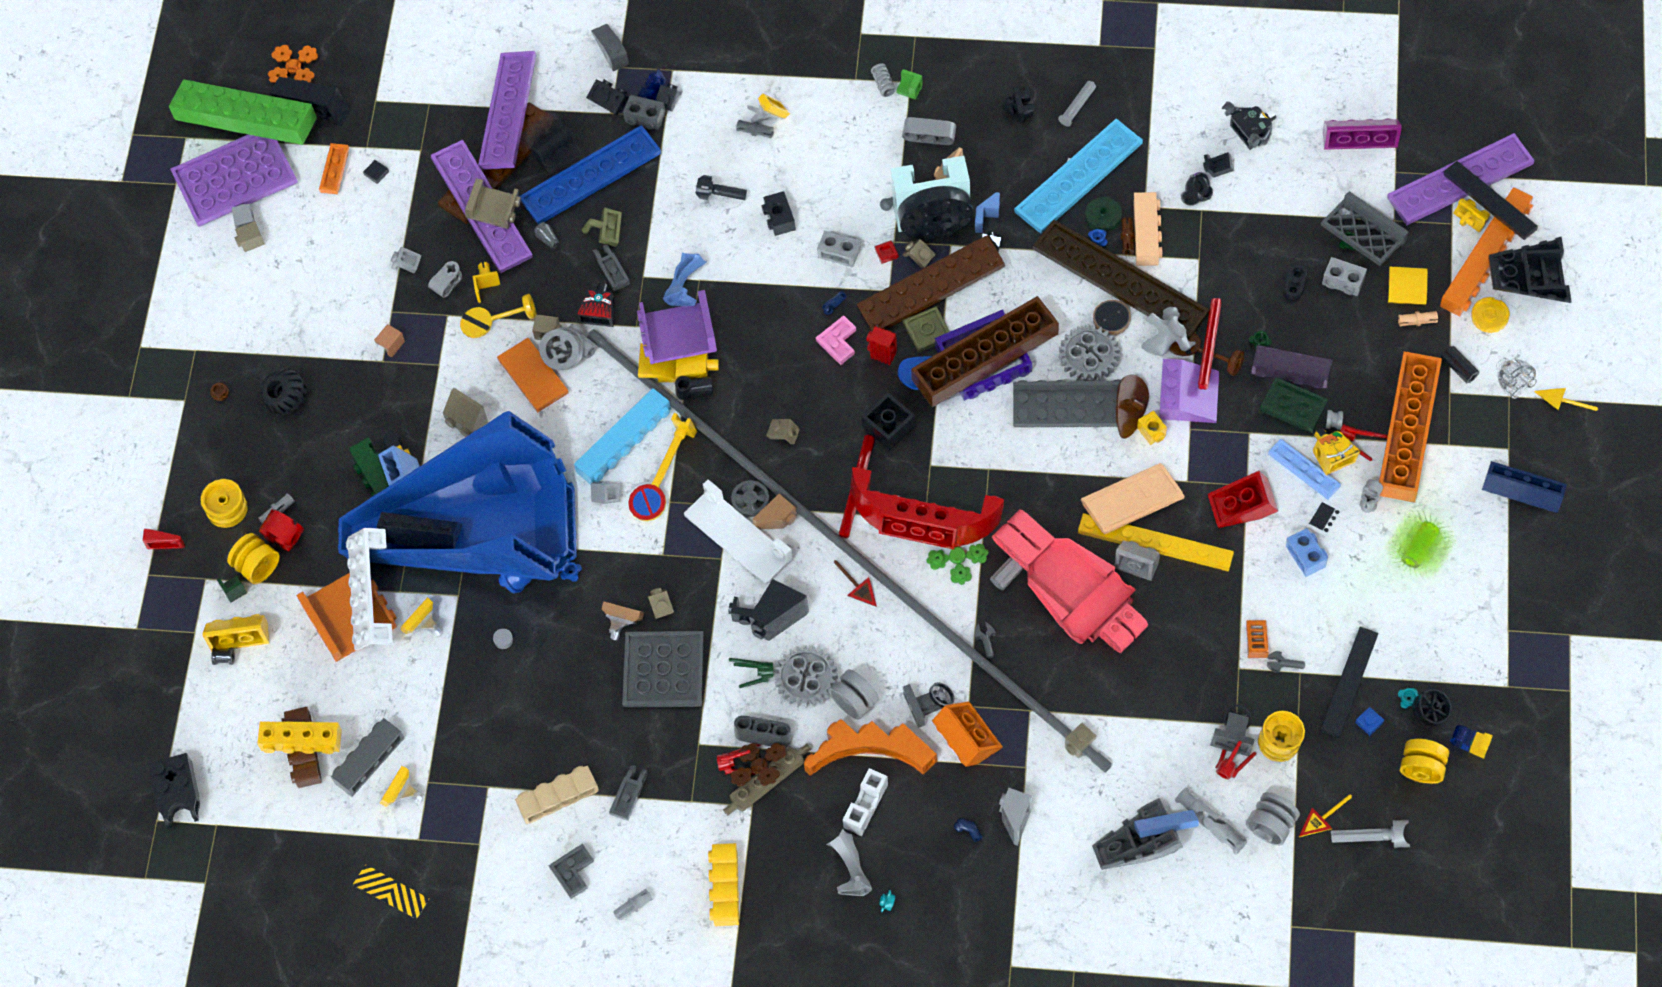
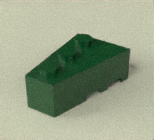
(369, 466)

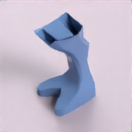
(676, 294)

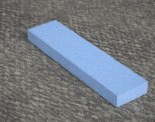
(1304, 469)

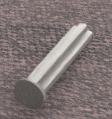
(1077, 104)

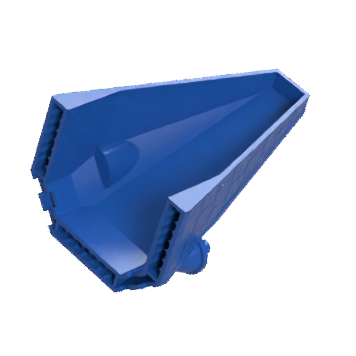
(502, 491)

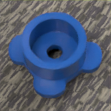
(1098, 233)
(576, 568)

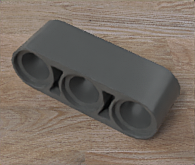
(754, 726)

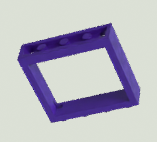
(989, 384)

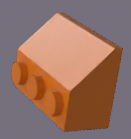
(966, 733)

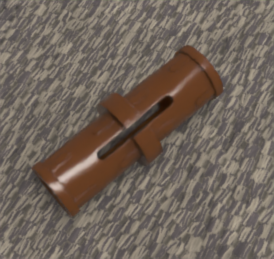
(1127, 236)

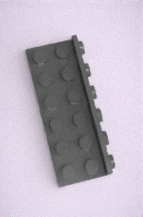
(1065, 403)

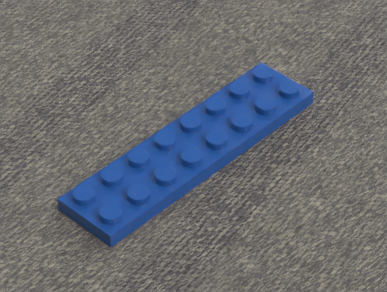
(590, 175)

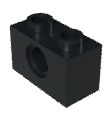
(784, 221)

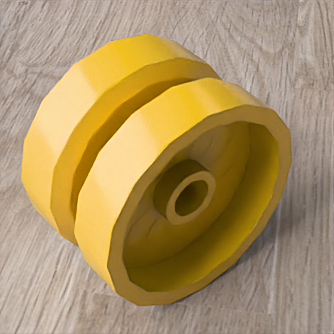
(224, 503)
(1424, 761)

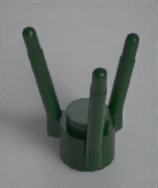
(764, 669)

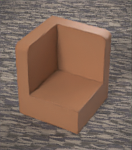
(390, 339)

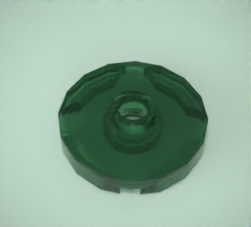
(1103, 221)

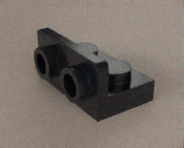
(606, 96)

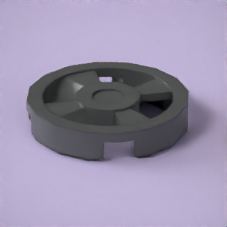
(749, 498)

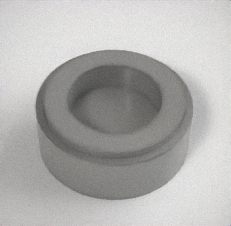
(503, 638)

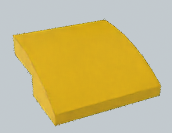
(1407, 286)
(663, 371)

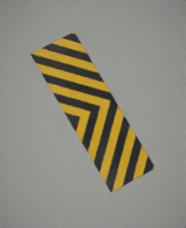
(391, 891)

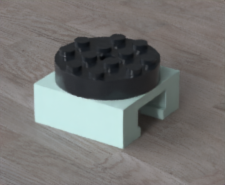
(935, 206)

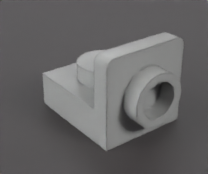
(405, 259)

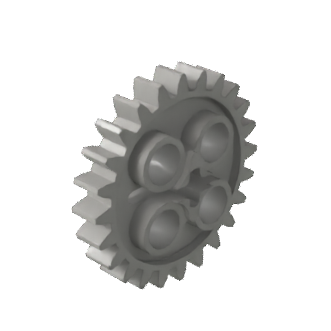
(1089, 353)
(788, 672)

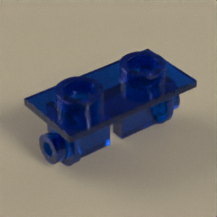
(652, 85)

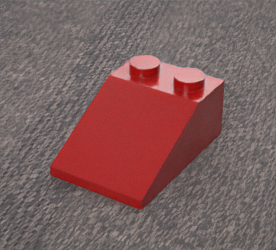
(1243, 501)

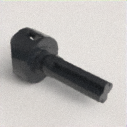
(717, 189)

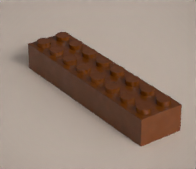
(984, 351)

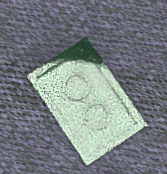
(1293, 404)

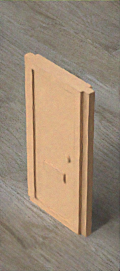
(1132, 498)

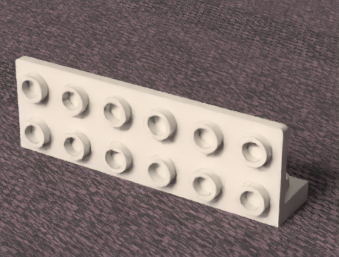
(738, 535)
(364, 629)

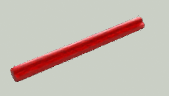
(1209, 344)
(850, 509)

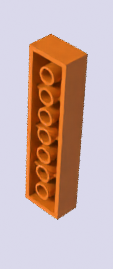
(1409, 426)

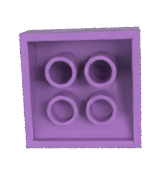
(1181, 396)

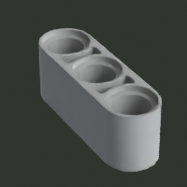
(929, 131)

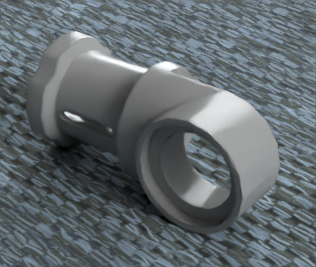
(1370, 492)

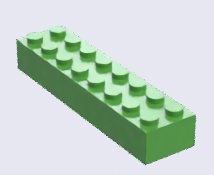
(243, 112)

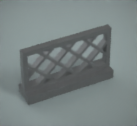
(1373, 220)

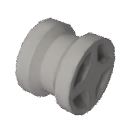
(1334, 419)

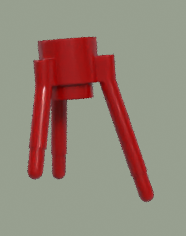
(1351, 434)
(726, 760)
(1226, 767)

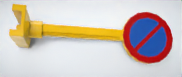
(648, 500)

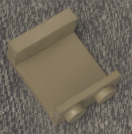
(492, 205)

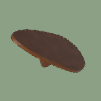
(1130, 404)

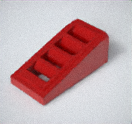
(161, 540)

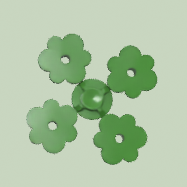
(957, 556)

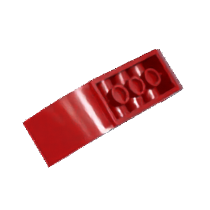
(922, 520)

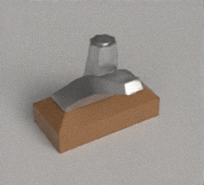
(620, 618)

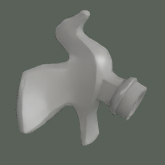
(1168, 332)

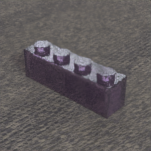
(1291, 366)

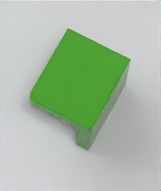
(910, 84)

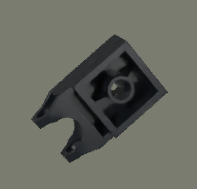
(174, 787)

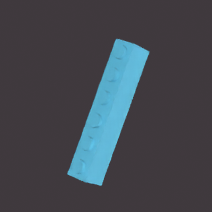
(622, 437)

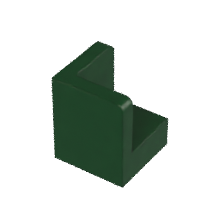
(232, 588)

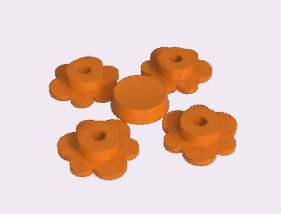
(293, 66)

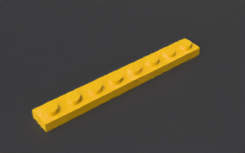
(1162, 543)

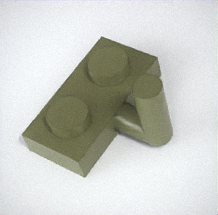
(608, 226)

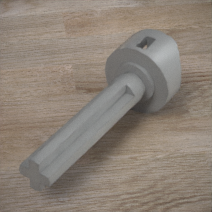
(1381, 834)

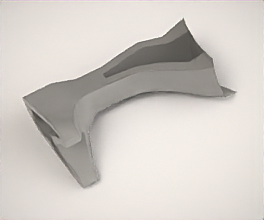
(858, 883)

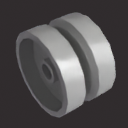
(853, 694)

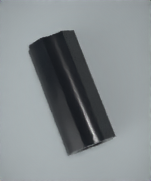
(1460, 364)

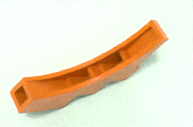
(870, 739)

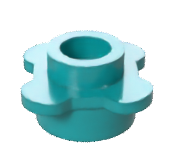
(1403, 694)
(887, 901)

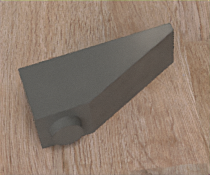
(611, 47)

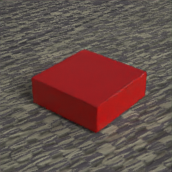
(886, 252)

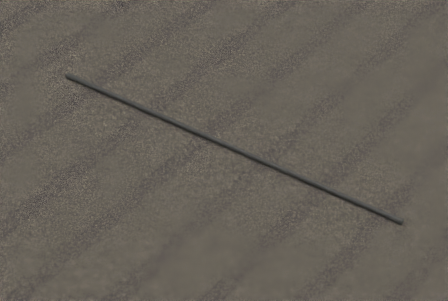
(1096, 757)

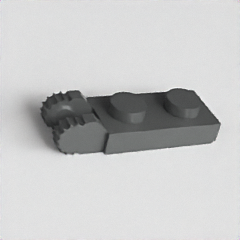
(612, 269)
(628, 794)

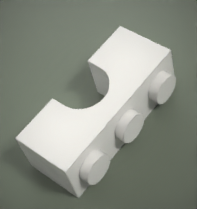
(862, 810)

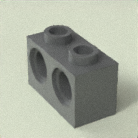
(645, 109)

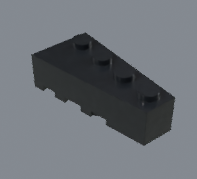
(325, 99)

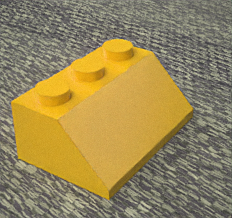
(236, 632)

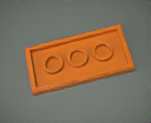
(532, 375)

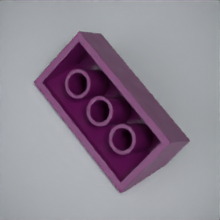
(1361, 134)

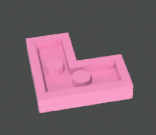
(833, 340)

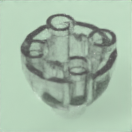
(1515, 376)

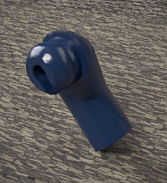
(829, 306)
(964, 824)

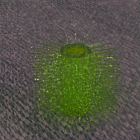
(1420, 544)

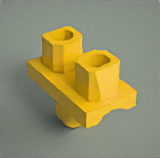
(1470, 215)

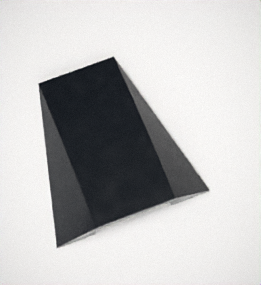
(1531, 271)

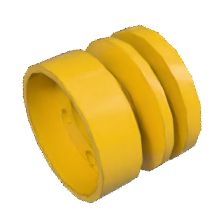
(253, 558)
(1285, 727)

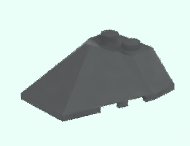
(1126, 846)

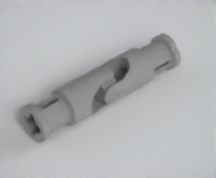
(1217, 827)

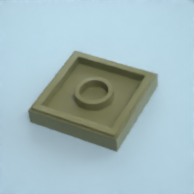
(925, 327)

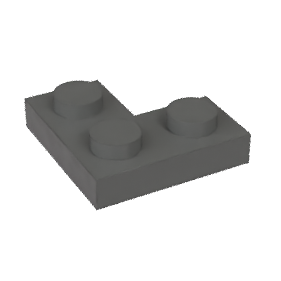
(567, 870)

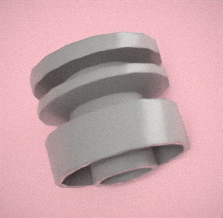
(1272, 818)

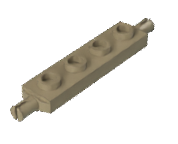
(753, 790)

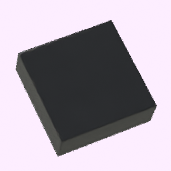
(376, 171)

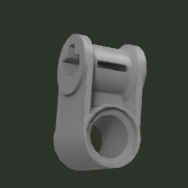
(446, 280)

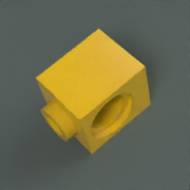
(1149, 421)

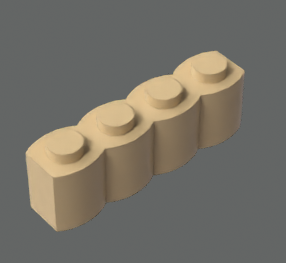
(559, 793)

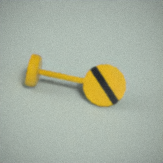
(478, 320)

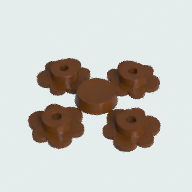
(759, 765)

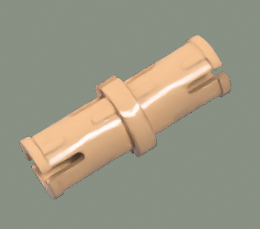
(1418, 318)

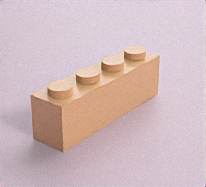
(1146, 229)

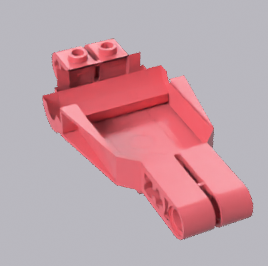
(1073, 584)

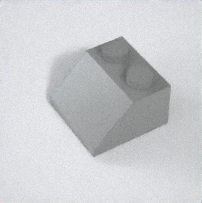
(1137, 560)
(1015, 812)

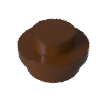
(219, 391)

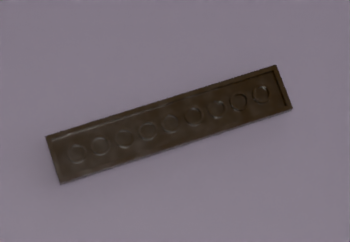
(1117, 276)

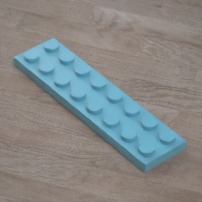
(1078, 176)

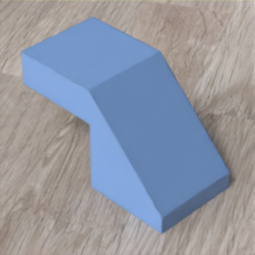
(988, 208)

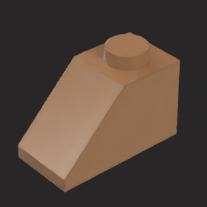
(776, 514)

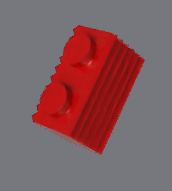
(882, 345)

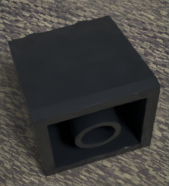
(777, 610)

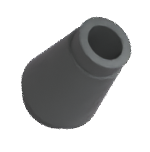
(546, 235)

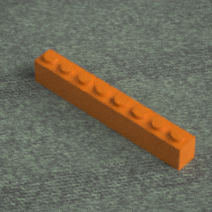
(1476, 267)

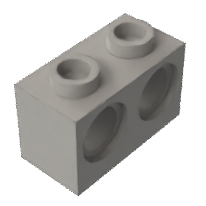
(837, 252)
(1345, 272)

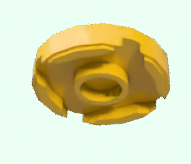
(1490, 315)

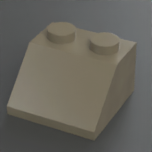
(464, 413)

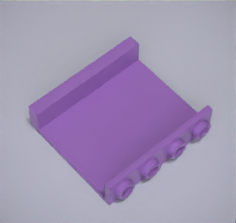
(677, 331)

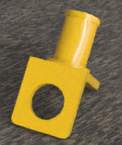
(485, 279)

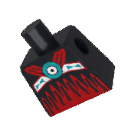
(597, 307)

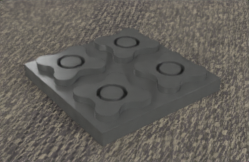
(663, 669)

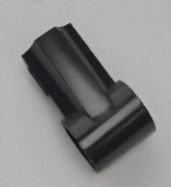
(693, 386)

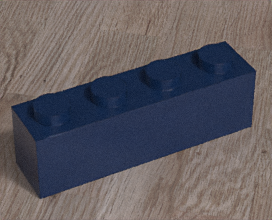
(1524, 487)

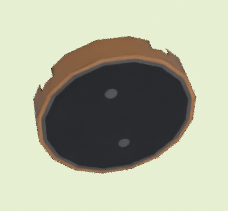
(1111, 316)

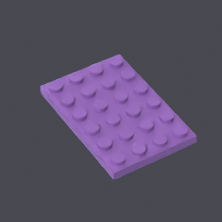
(233, 176)

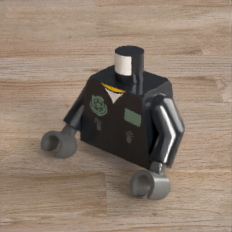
(1250, 124)

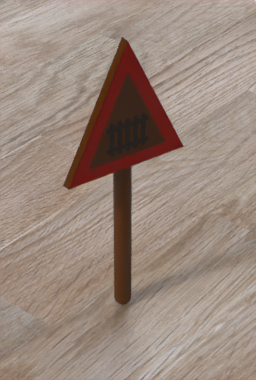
(863, 591)

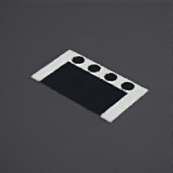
(1324, 517)

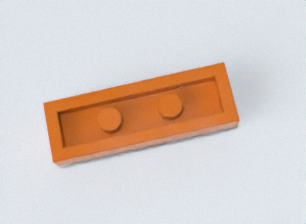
(334, 168)

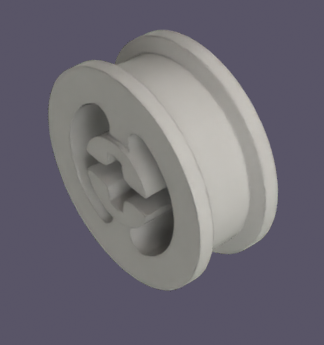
(569, 340)

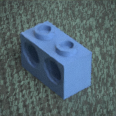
(1302, 553)

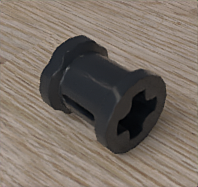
(223, 656)

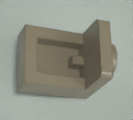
(919, 252)
(783, 429)
(660, 602)
(1079, 740)

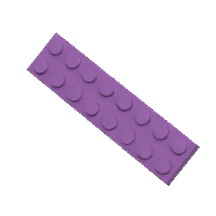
(507, 110)
(459, 173)
(1437, 191)

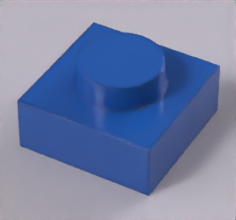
(1369, 721)

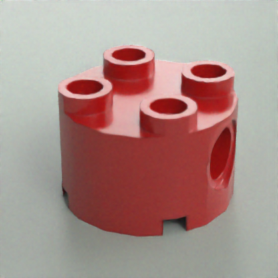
(281, 530)

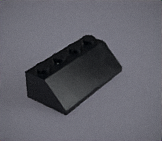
(419, 531)

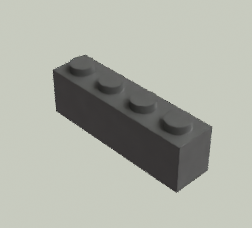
(367, 757)

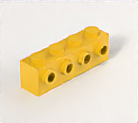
(299, 736)

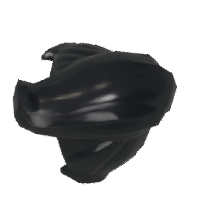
(1197, 189)

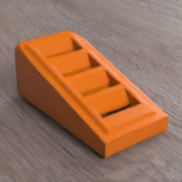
(1257, 652)

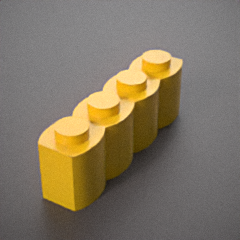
(725, 884)

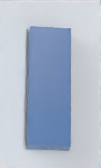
(1165, 823)

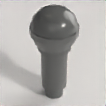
(886, 203)

